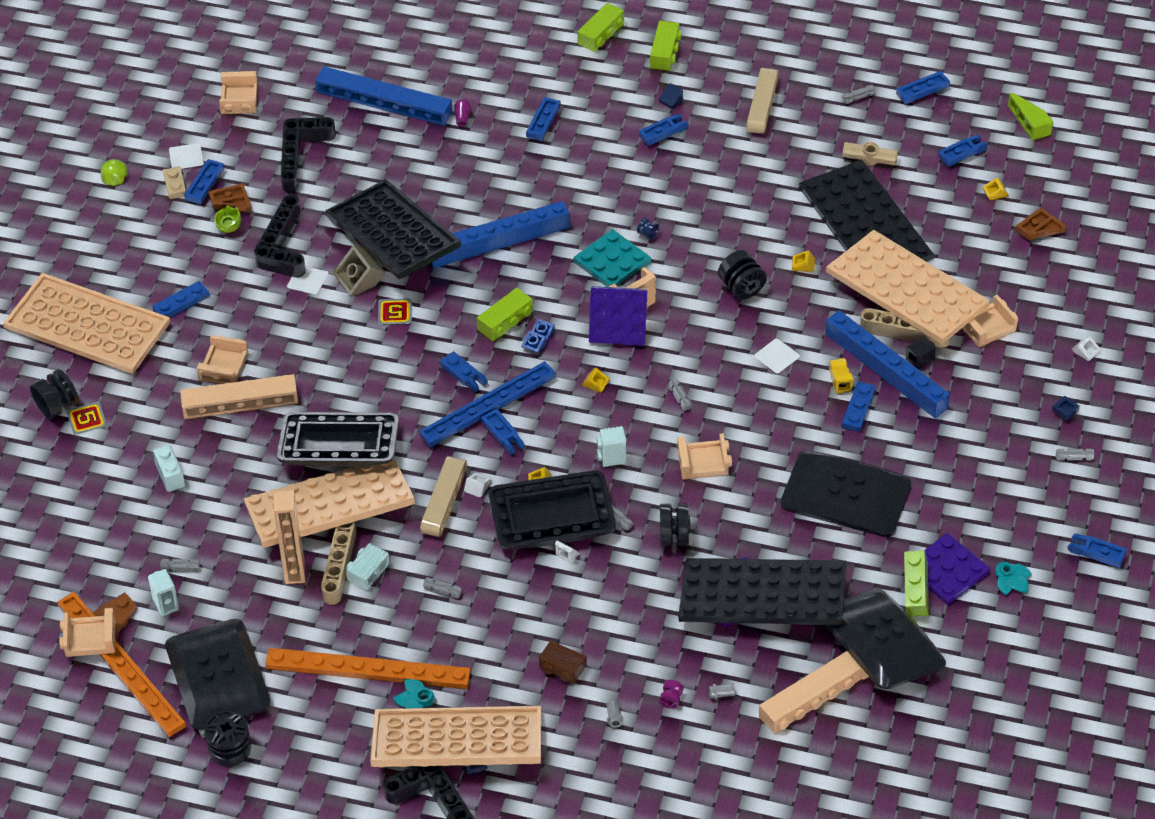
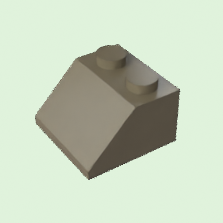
(358, 271)

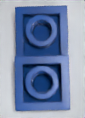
(539, 336)

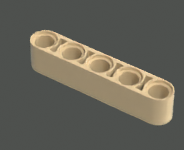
(762, 101)
(891, 326)
(443, 496)
(338, 559)

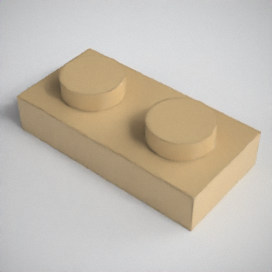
(174, 182)

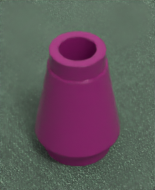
(462, 110)

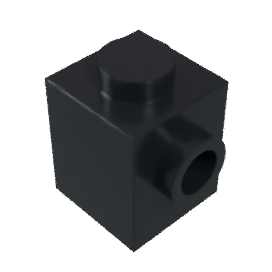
(920, 352)

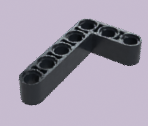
(296, 131)
(268, 250)
(424, 781)

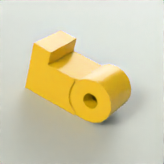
(840, 374)

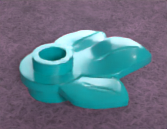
(1012, 579)
(414, 693)

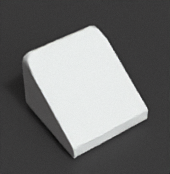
(1086, 348)
(477, 484)
(565, 552)

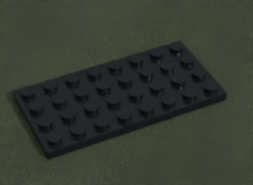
(856, 203)
(393, 229)
(763, 591)

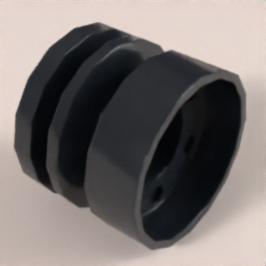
(742, 274)
(54, 393)
(228, 738)

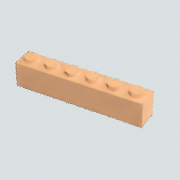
(239, 396)
(289, 536)
(810, 692)

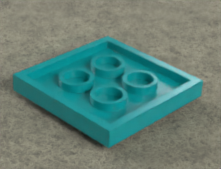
(612, 259)

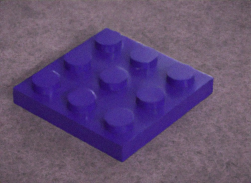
(618, 315)
(952, 569)

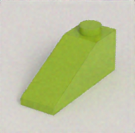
(1032, 118)

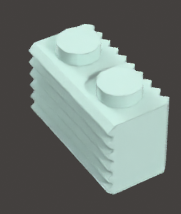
(611, 446)
(168, 468)
(367, 566)
(163, 592)

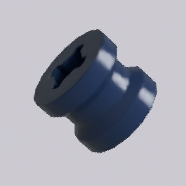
(648, 228)

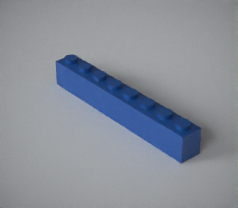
(384, 96)
(508, 232)
(887, 364)

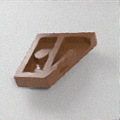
(231, 196)
(1040, 225)
(123, 609)

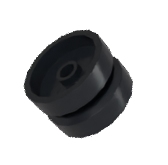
(674, 525)

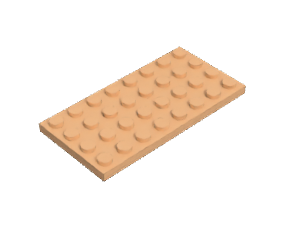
(908, 286)
(87, 323)
(334, 500)
(456, 736)

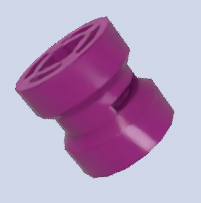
(670, 696)

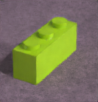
(601, 27)
(665, 45)
(504, 314)
(916, 583)

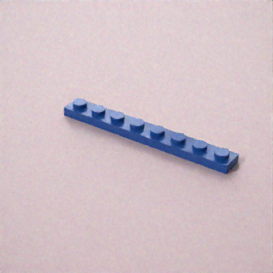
(485, 404)

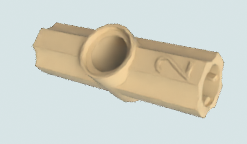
(870, 153)

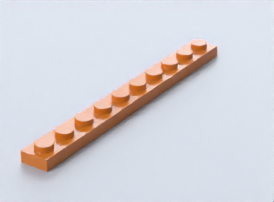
(367, 668)
(130, 674)

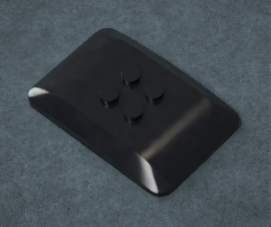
(338, 439)
(846, 492)
(552, 510)
(886, 640)
(217, 672)

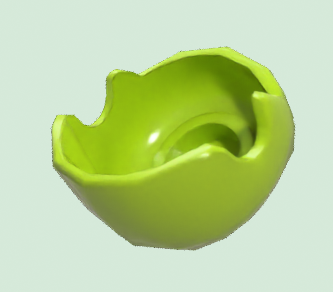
(113, 172)
(228, 219)

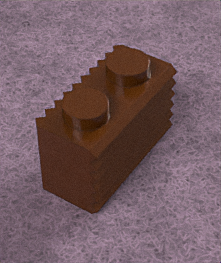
(562, 662)

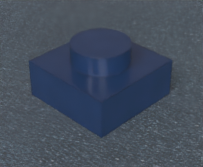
(1065, 408)

